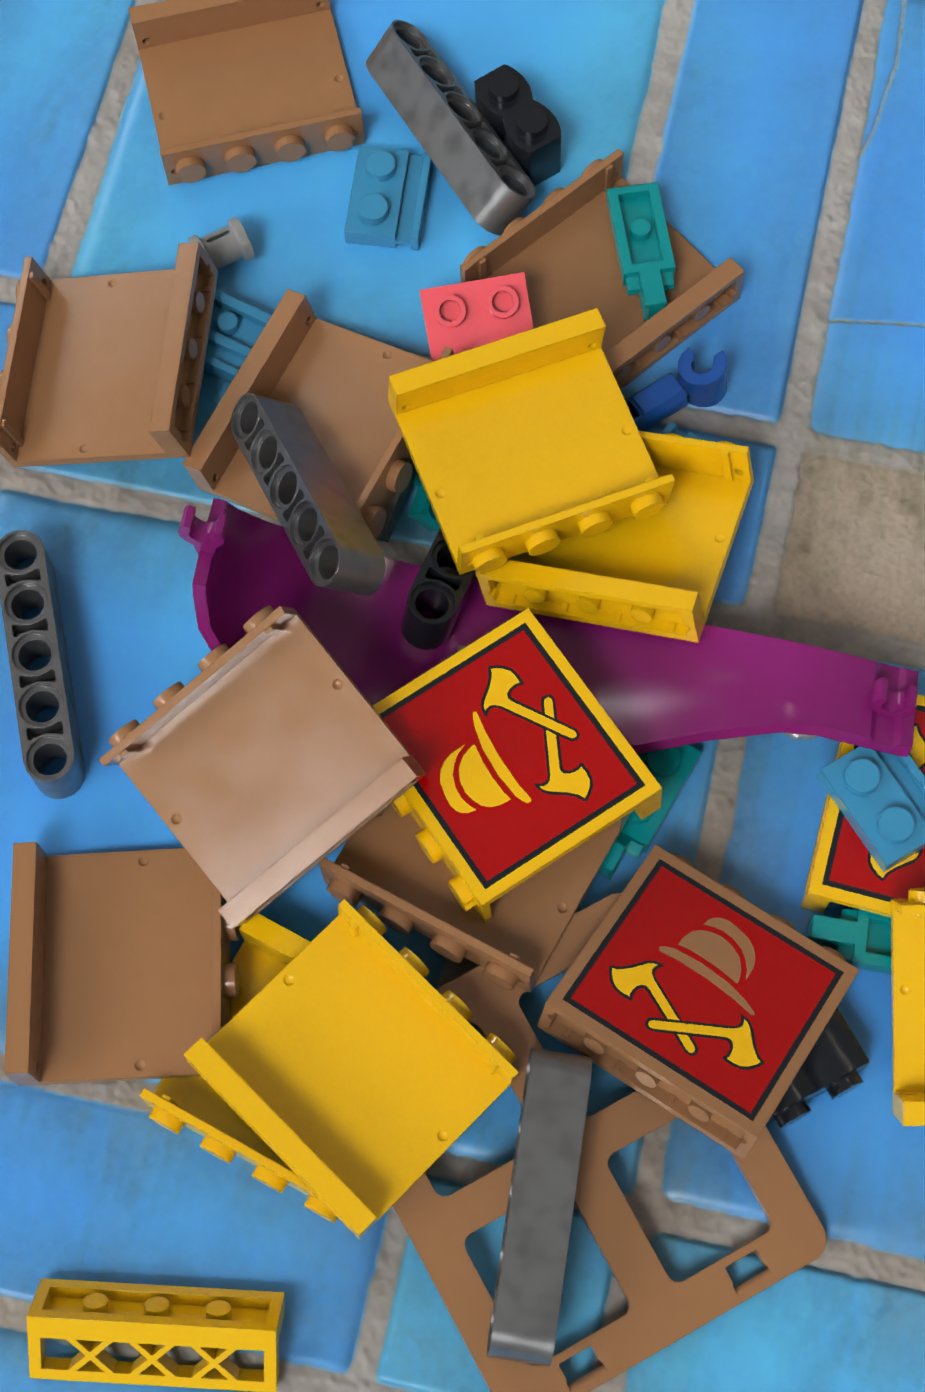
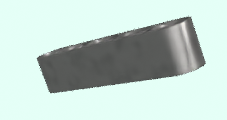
(450, 127)
(307, 495)
(53, 683)
(540, 1208)

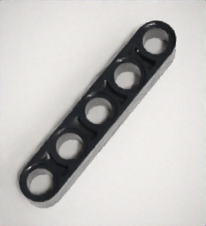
(438, 593)

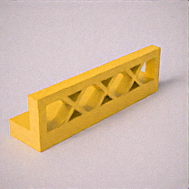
(154, 1322)

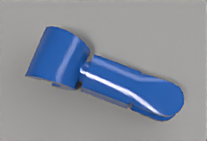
(672, 394)

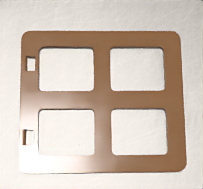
(657, 1307)

